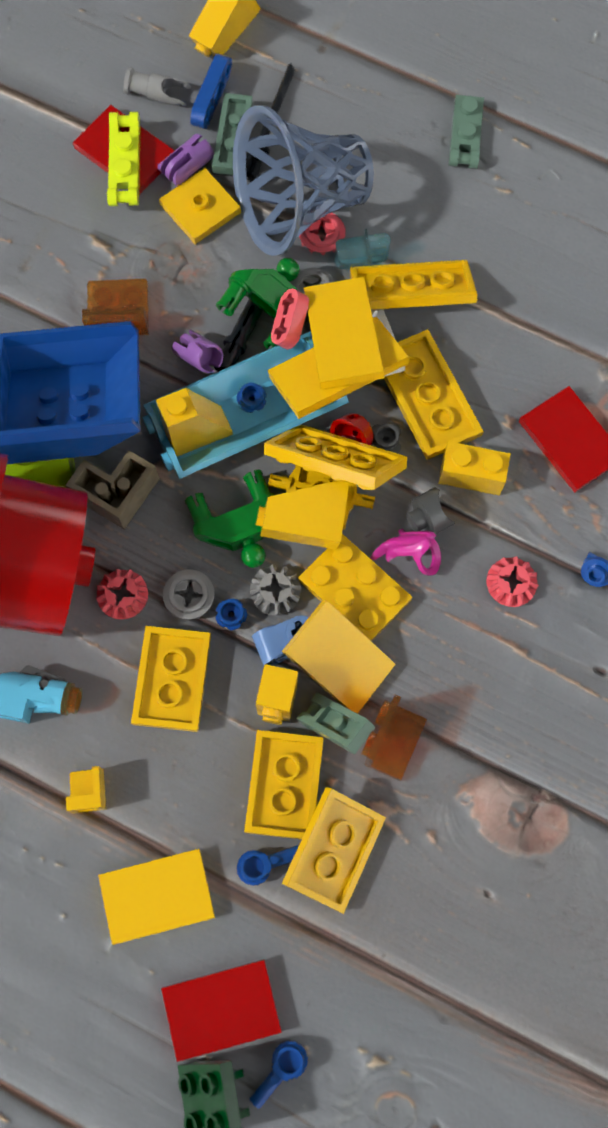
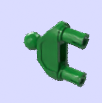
(262, 287)
(237, 527)

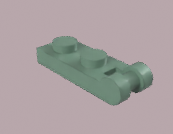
(466, 131)
(336, 723)

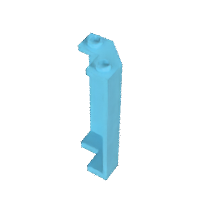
(246, 427)

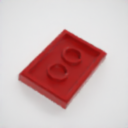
(95, 146)
(569, 438)
(221, 1010)

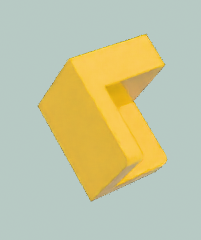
(86, 791)

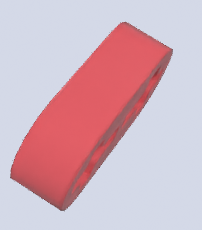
(289, 319)

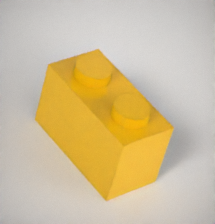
(474, 468)
(276, 694)

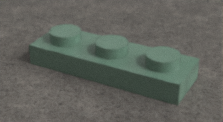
(232, 111)

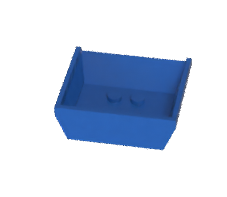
(68, 391)

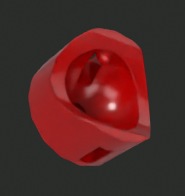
(353, 427)

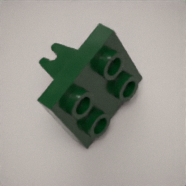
(210, 1094)

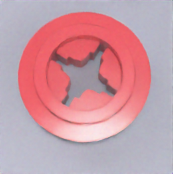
(334, 230)
(500, 589)
(128, 606)

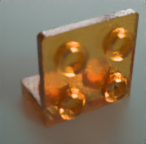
(118, 302)
(395, 741)

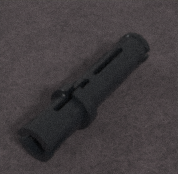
(236, 342)

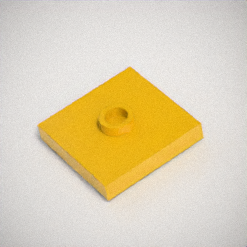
(200, 206)

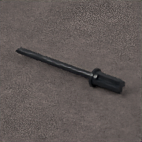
(252, 163)

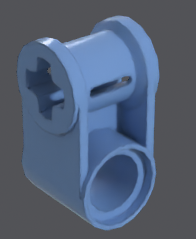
(274, 638)

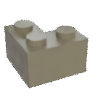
(118, 494)

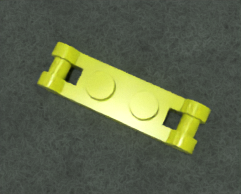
(124, 159)

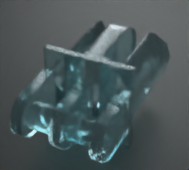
(362, 250)

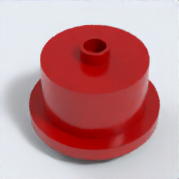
(40, 552)

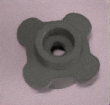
(390, 431)

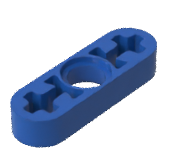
(211, 91)

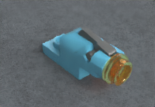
(38, 691)

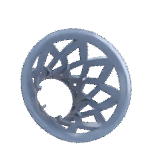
(301, 158)

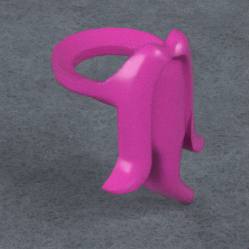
(412, 544)

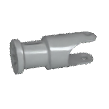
(153, 86)

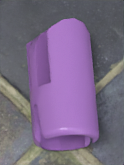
(186, 160)
(198, 351)

